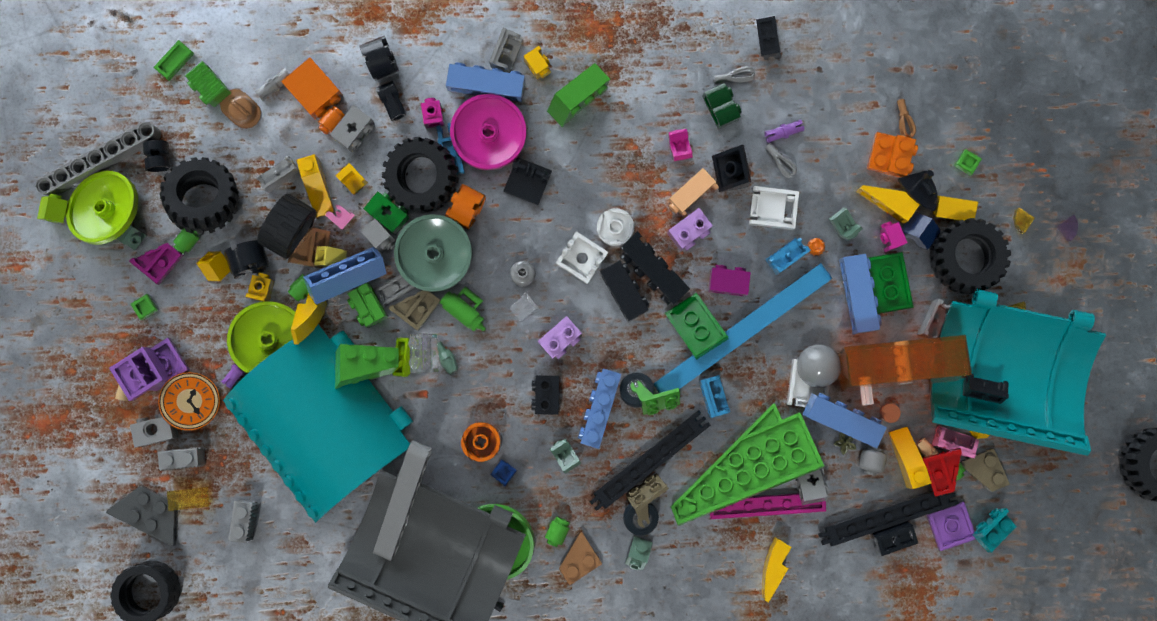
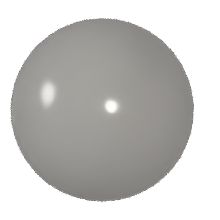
(818, 366)

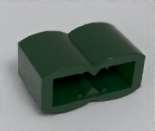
(721, 105)

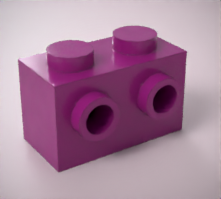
(729, 281)

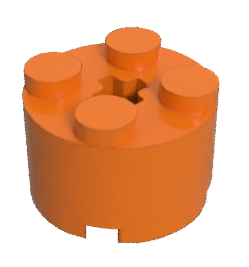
(466, 206)
(475, 451)

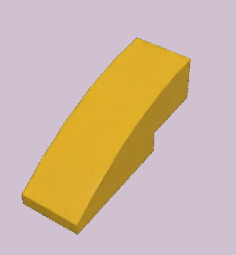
(306, 319)
(773, 568)

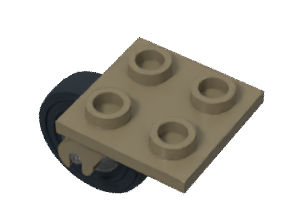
(641, 515)

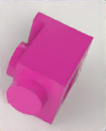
(432, 119)
(892, 236)

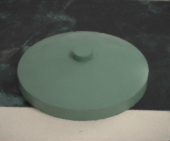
(433, 253)

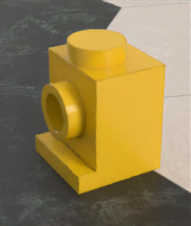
(537, 63)
(265, 292)

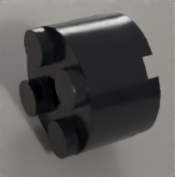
(379, 58)
(246, 258)

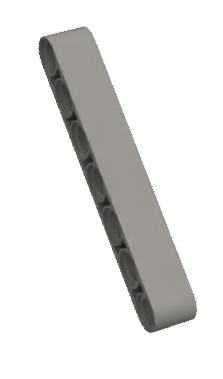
(108, 159)
(402, 500)

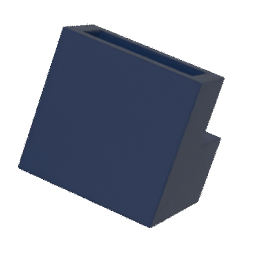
(921, 230)

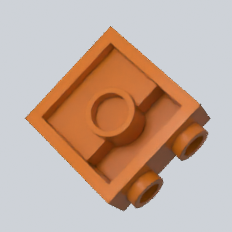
(892, 155)

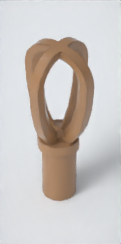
(904, 113)

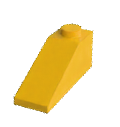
(315, 184)
(893, 202)
(909, 459)

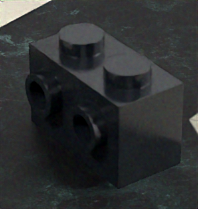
(546, 395)

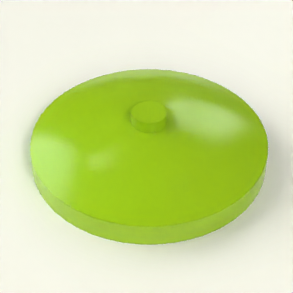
(102, 207)
(259, 333)

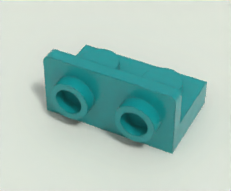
(994, 529)

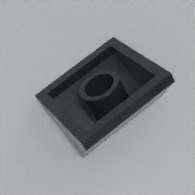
(731, 169)

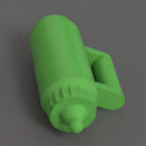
(463, 311)

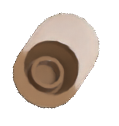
(241, 109)

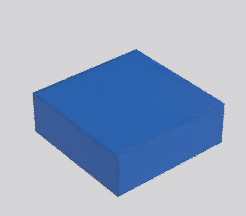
(503, 472)

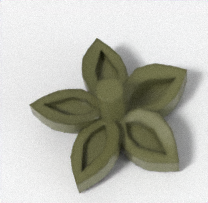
(845, 443)

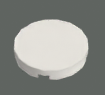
(615, 227)

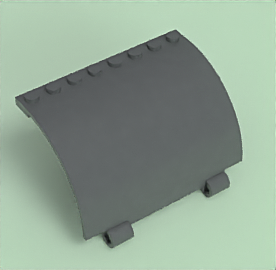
(446, 562)

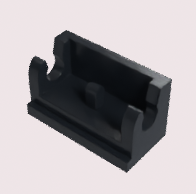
(768, 38)
(985, 389)
(894, 538)

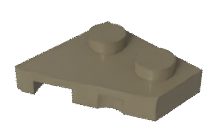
(416, 308)
(987, 470)

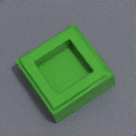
(968, 162)
(144, 307)

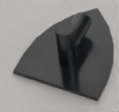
(921, 188)

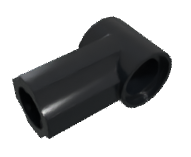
(390, 97)

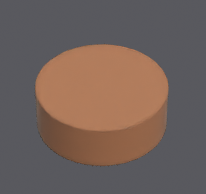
(890, 413)

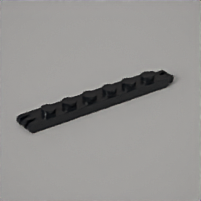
(649, 461)
(886, 517)

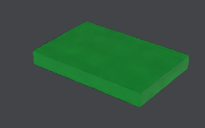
(890, 283)
(696, 326)

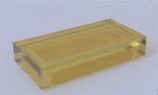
(188, 498)

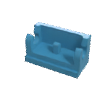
(787, 255)
(714, 396)

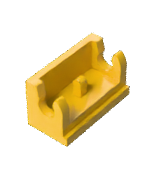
(955, 208)

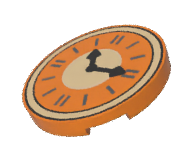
(188, 401)

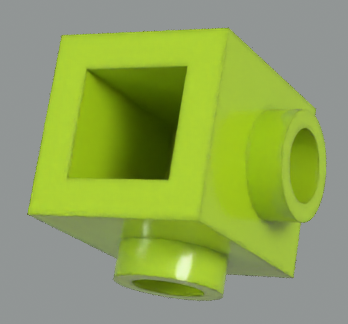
(52, 209)

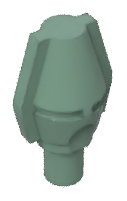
(447, 359)

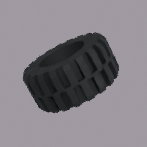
(397, 166)
(196, 173)
(994, 251)
(1137, 463)

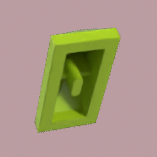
(404, 356)

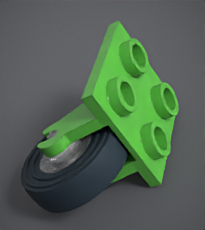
(638, 392)

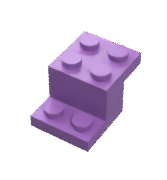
(148, 369)

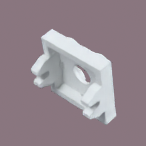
(577, 245)

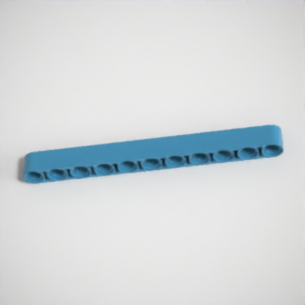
(746, 328)

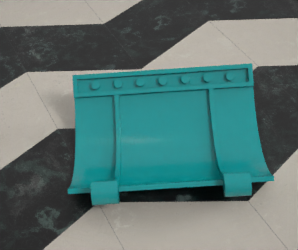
(1040, 358)
(310, 432)

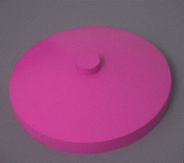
(488, 132)

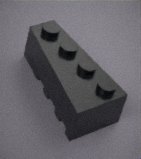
(653, 269)

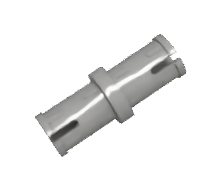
(272, 85)

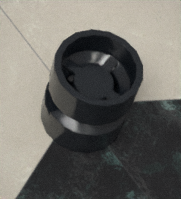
(156, 156)

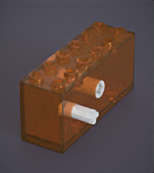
(903, 364)

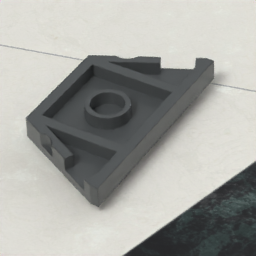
(147, 513)

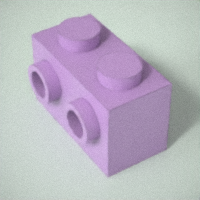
(690, 229)
(560, 338)

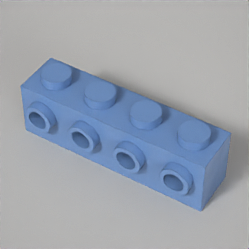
(479, 81)
(345, 275)
(859, 294)
(601, 406)
(844, 420)

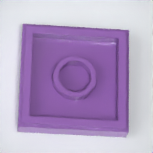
(951, 526)

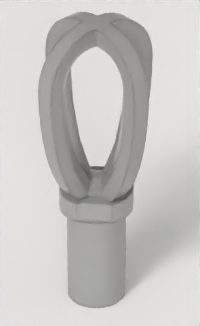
(729, 76)
(775, 153)

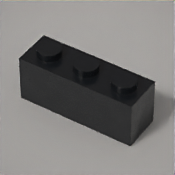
(624, 291)

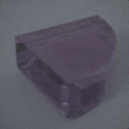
(1069, 228)

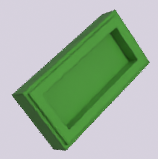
(173, 60)

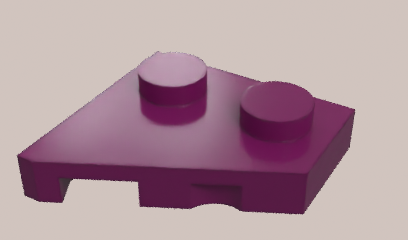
(158, 262)

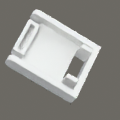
(770, 208)
(800, 390)

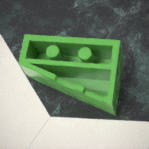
(578, 94)
(362, 362)

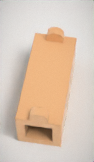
(691, 192)

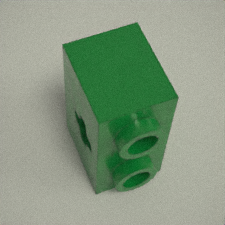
(376, 209)

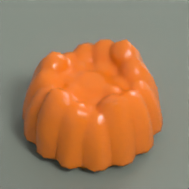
(816, 246)

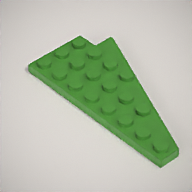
(759, 460)

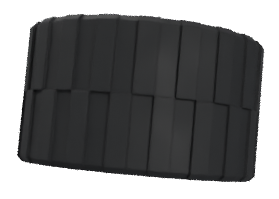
(286, 225)
(122, 591)

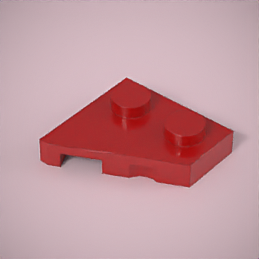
(943, 471)

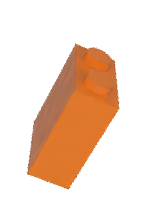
(312, 88)

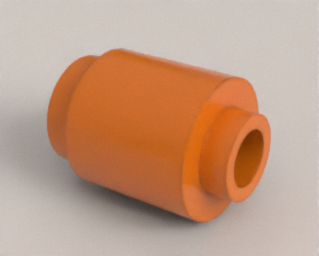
(330, 120)

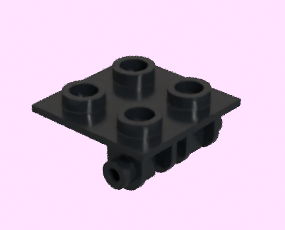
(527, 181)

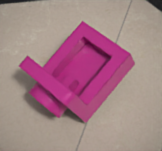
(680, 145)

